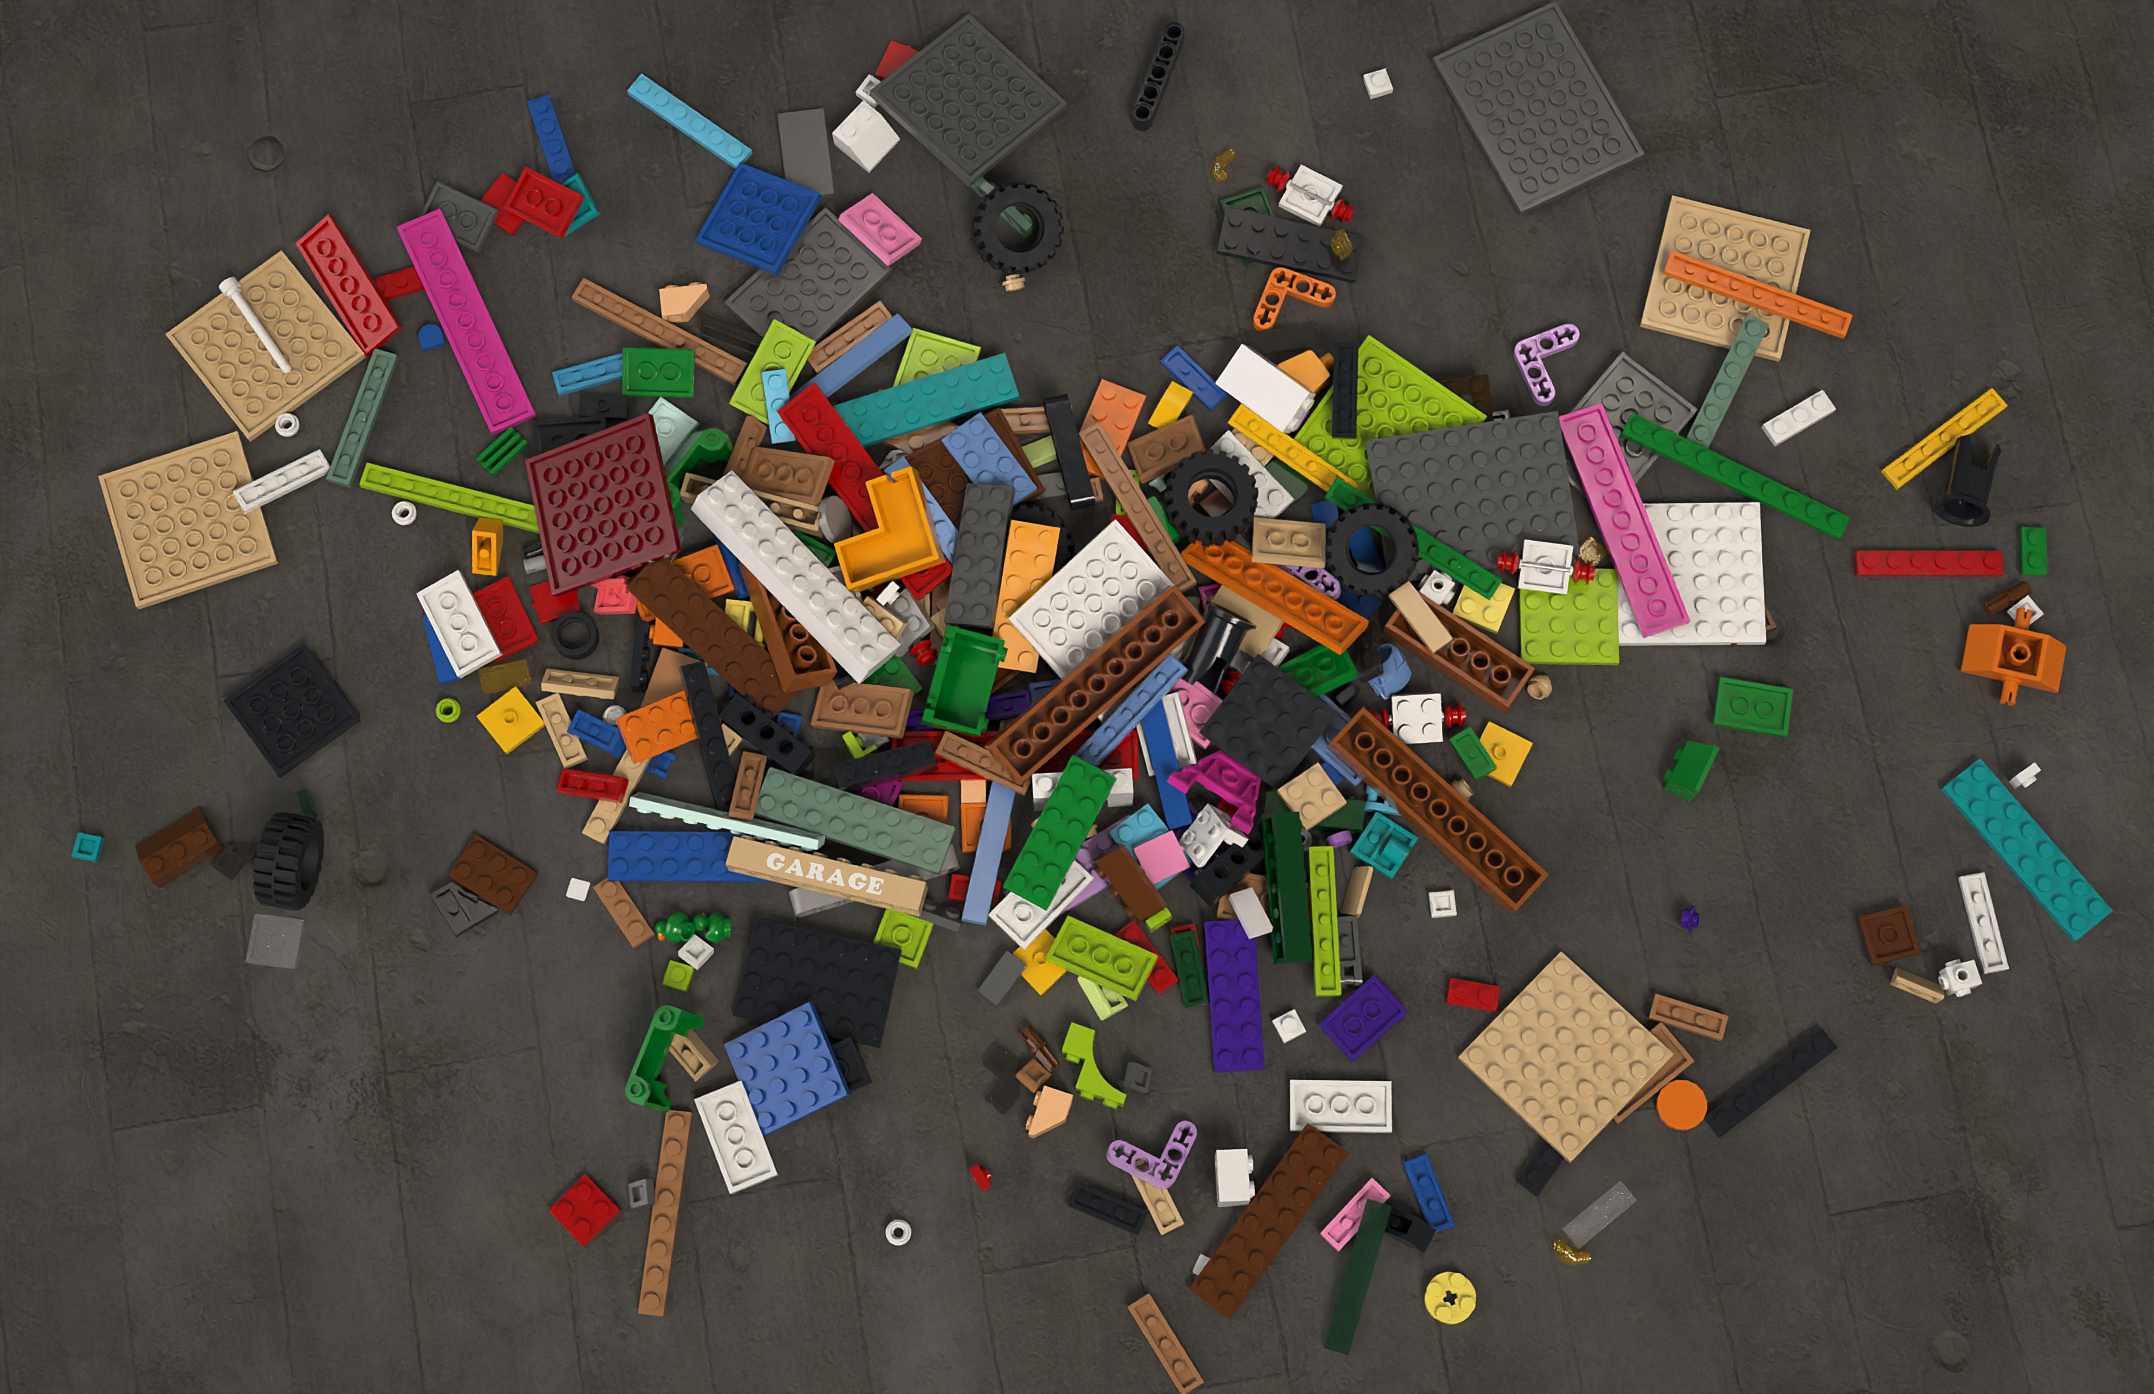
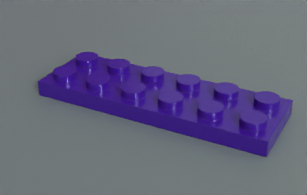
(1234, 997)

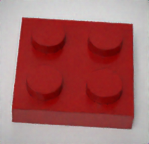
(584, 1210)

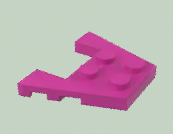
(1227, 779)

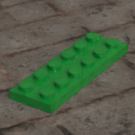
(1060, 832)

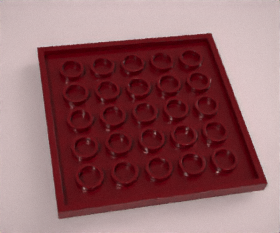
(603, 505)

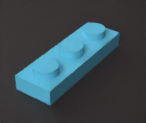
(776, 397)

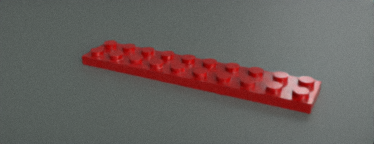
(826, 434)
(1122, 757)

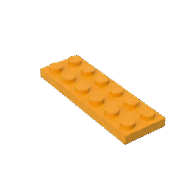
(1025, 570)

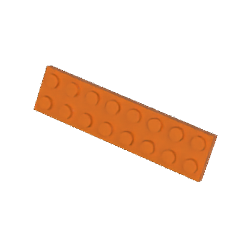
(1278, 593)

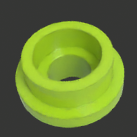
(443, 705)

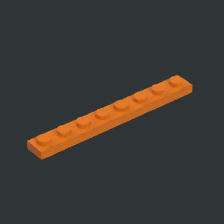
(1757, 294)

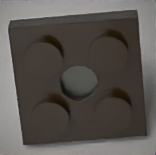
(1474, 391)

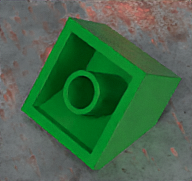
(1690, 769)

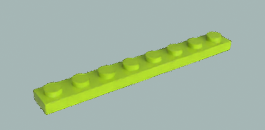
(449, 497)

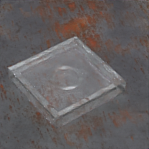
(275, 941)

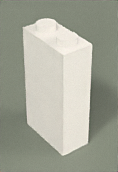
(1266, 389)

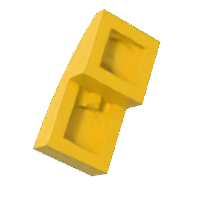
(1171, 405)

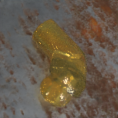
(1220, 163)
(1569, 1256)

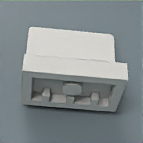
(1207, 834)

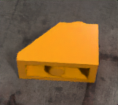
(487, 546)

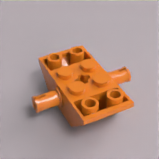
(1991, 650)

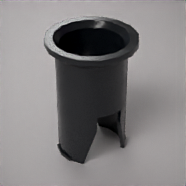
(1967, 487)
(1215, 646)

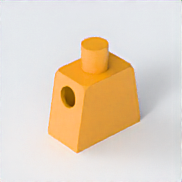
(1310, 370)

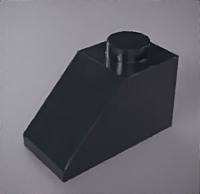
(1409, 1230)

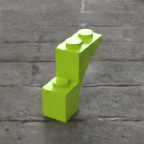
(1091, 1084)

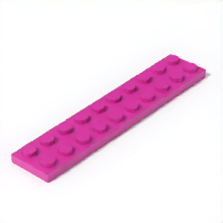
(466, 322)
(1623, 521)

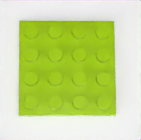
(1572, 626)

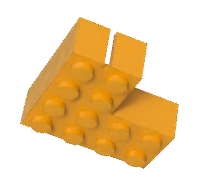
(903, 541)

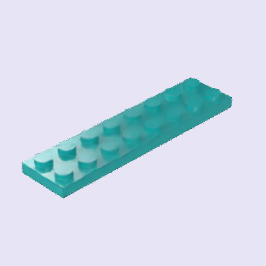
(930, 400)
(2027, 850)

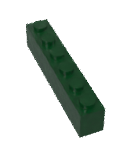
(1286, 888)

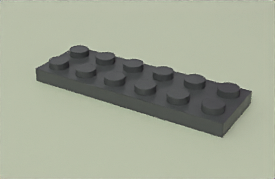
(979, 555)

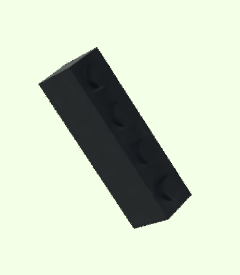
(886, 766)

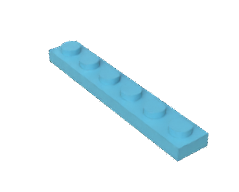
(689, 121)

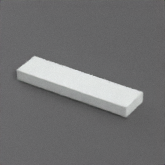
(282, 481)
(1983, 923)

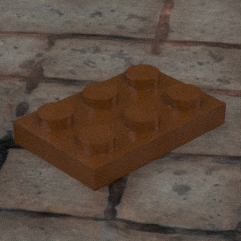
(493, 875)

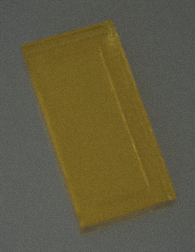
(504, 676)

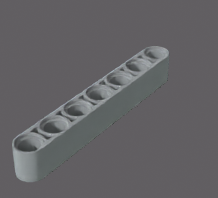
(809, 902)

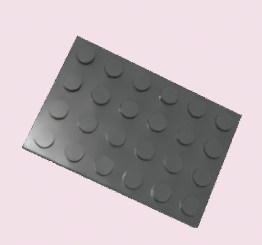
(816, 286)
(1628, 390)

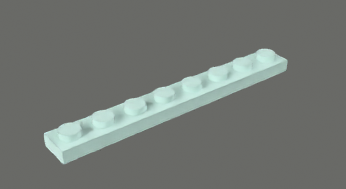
(719, 819)

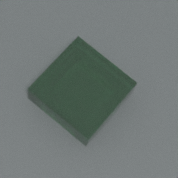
(307, 803)

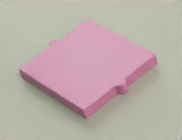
(1161, 857)

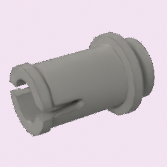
(534, 564)

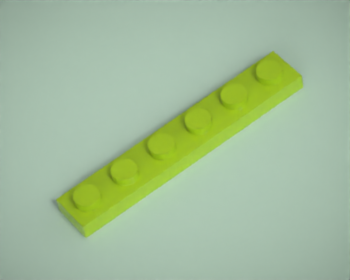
(1324, 921)

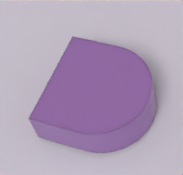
(1339, 839)

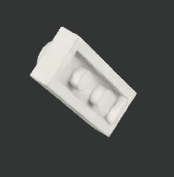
(1798, 418)

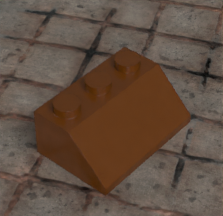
(178, 848)
(1128, 882)

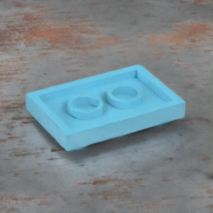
(1139, 829)

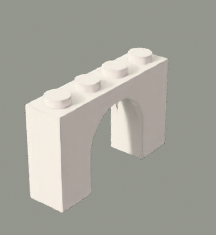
(1119, 796)

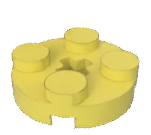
(1456, 1284)

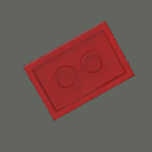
(544, 202)
(506, 617)

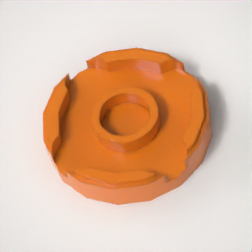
(1681, 1105)

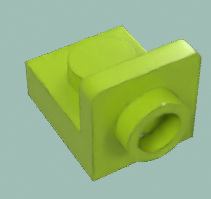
(856, 745)

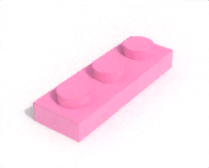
(1346, 1223)

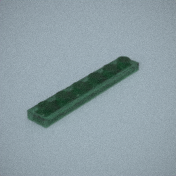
(1357, 1276)

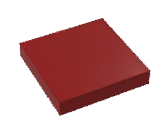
(497, 198)

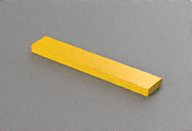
(1943, 438)
(1286, 449)

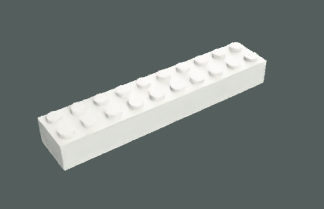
(795, 576)

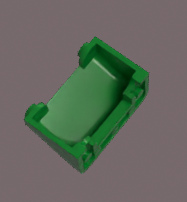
(701, 445)
(963, 681)
(642, 1082)

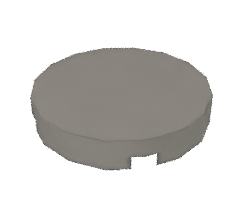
(835, 519)

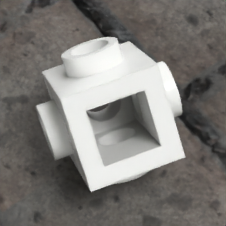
(1437, 587)
(1959, 977)

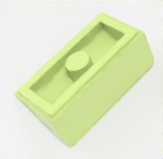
(1040, 452)
(1102, 999)

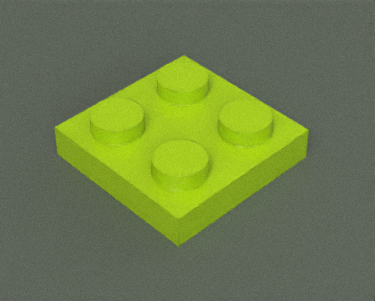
(904, 933)

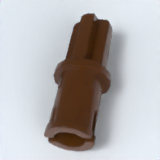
(2007, 598)
(1039, 1048)

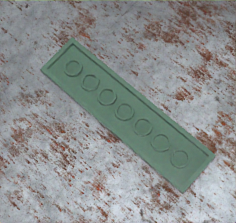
(854, 821)

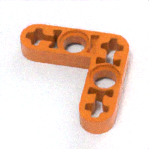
(1282, 289)

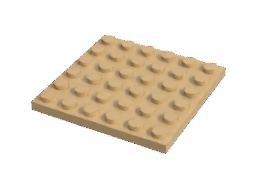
(1732, 241)
(238, 365)
(182, 522)
(1565, 1056)

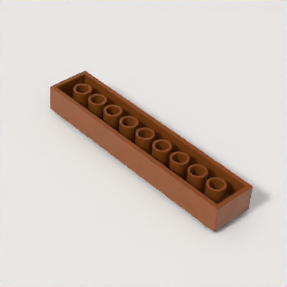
(1094, 684)
(1437, 811)

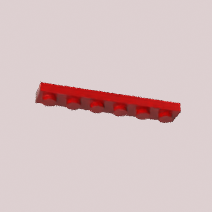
(1928, 563)

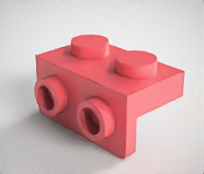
(614, 597)

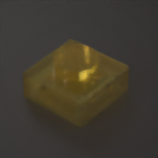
(1341, 244)

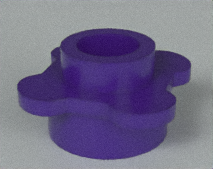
(1690, 919)

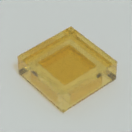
(1592, 551)

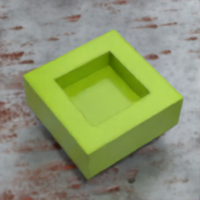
(1158, 919)
(678, 976)

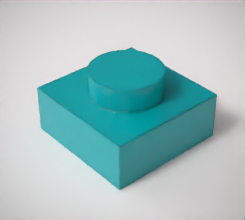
(88, 847)

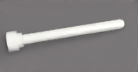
(231, 289)

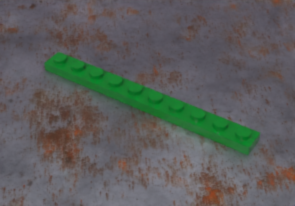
(1735, 476)

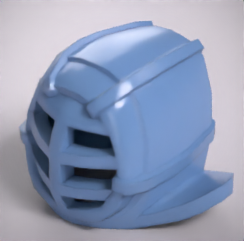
(1395, 674)

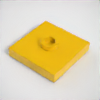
(511, 720)
(1506, 751)
(1039, 972)

